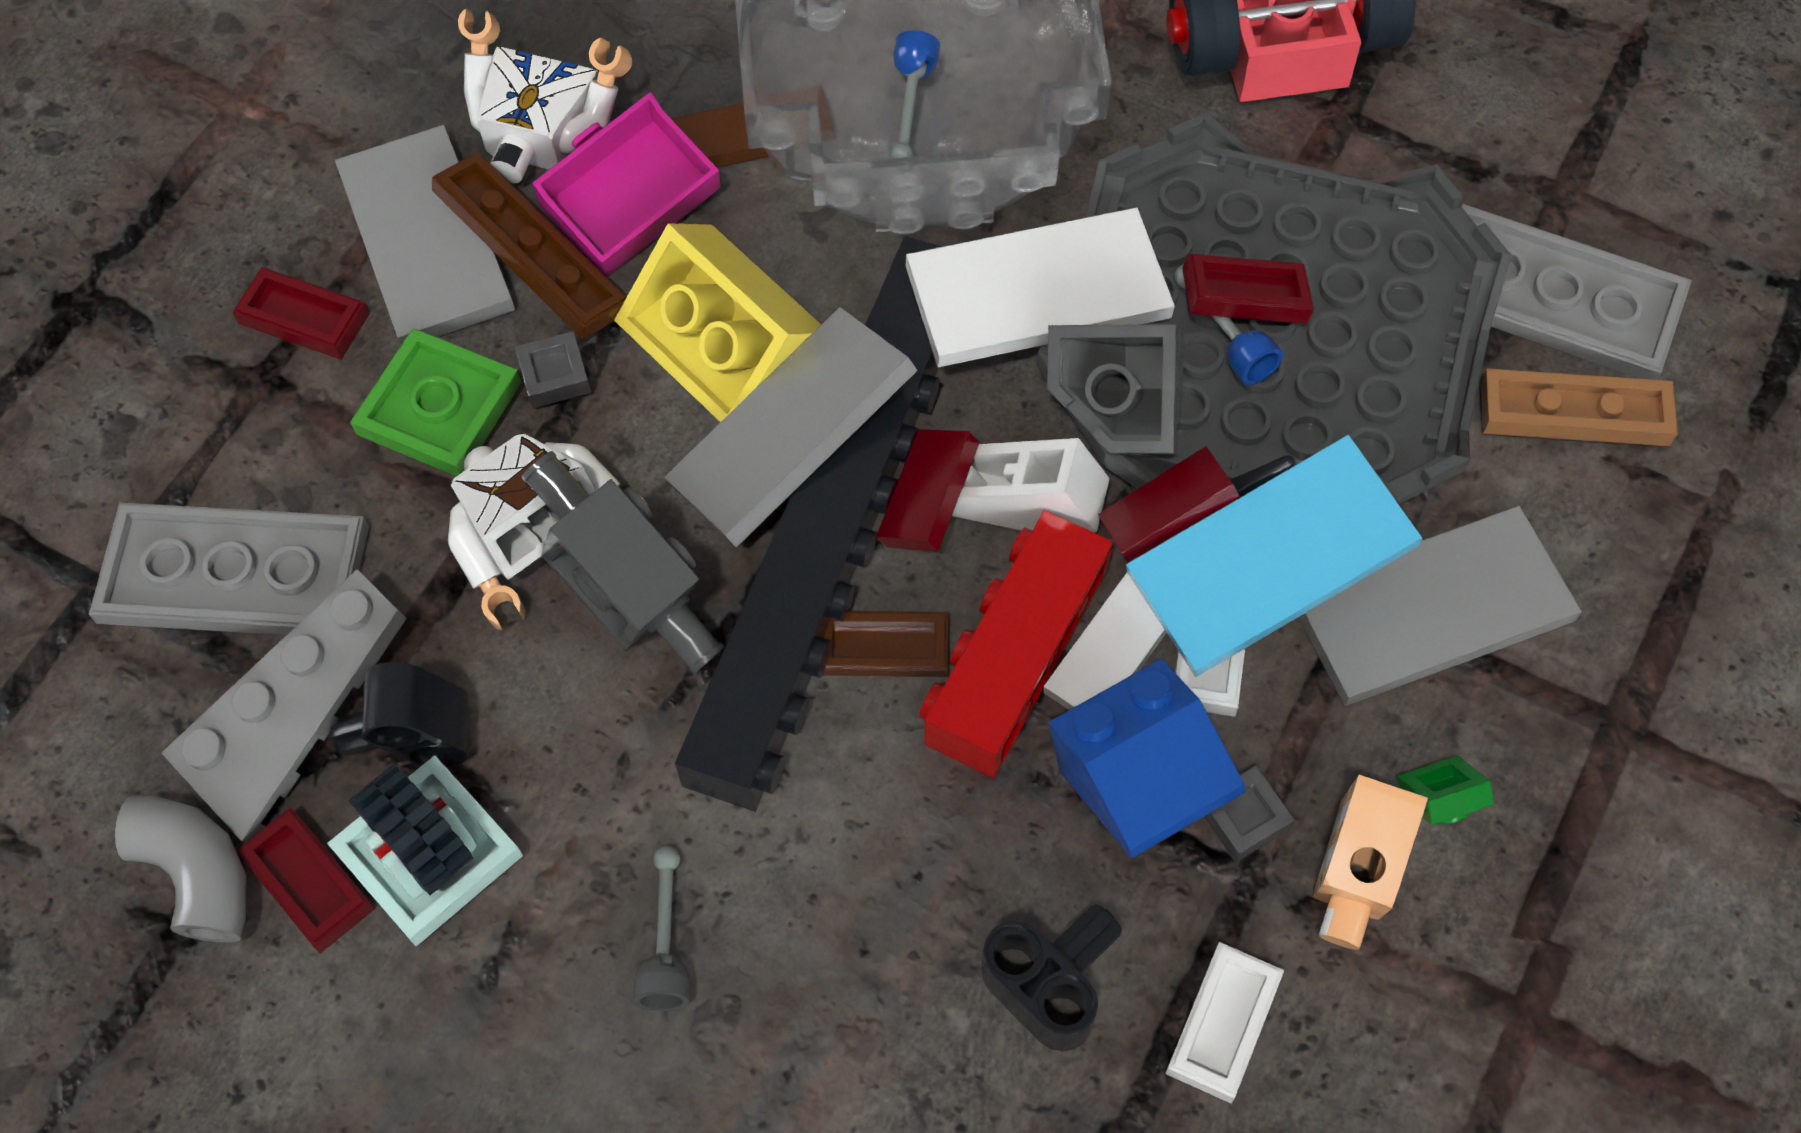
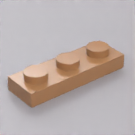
(1578, 407)

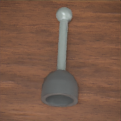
(663, 979)

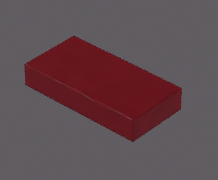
(1247, 288)
(301, 313)
(928, 490)
(1169, 504)
(305, 880)

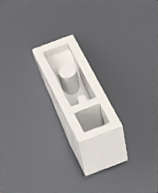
(1020, 480)

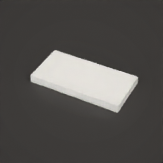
(1011, 286)

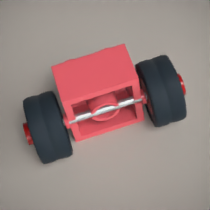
(1284, 44)

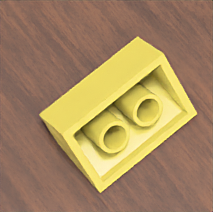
(712, 316)

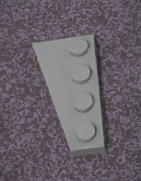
(265, 725)

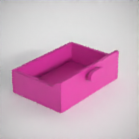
(626, 184)

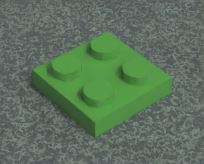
(436, 402)

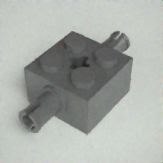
(620, 563)

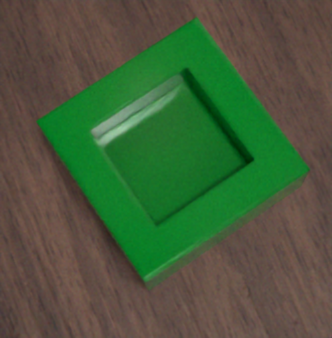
(1451, 789)

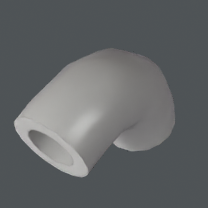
(195, 856)

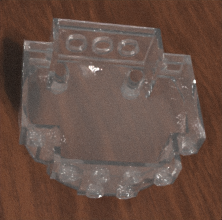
(984, 124)

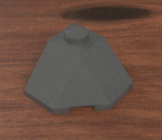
(1120, 382)

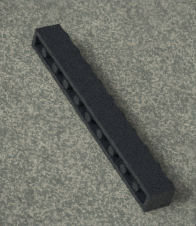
(807, 576)

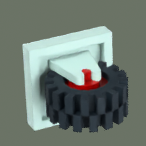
(422, 846)

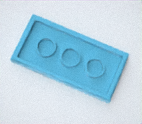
(1273, 555)

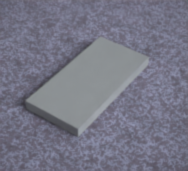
(422, 253)
(1585, 299)
(790, 425)
(223, 567)
(1440, 607)

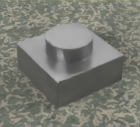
(552, 369)
(1250, 818)

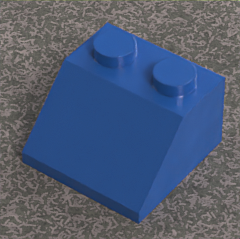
(1145, 758)

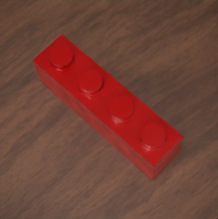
(1016, 644)

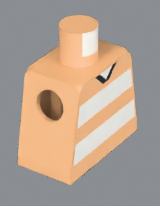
(1377, 834)

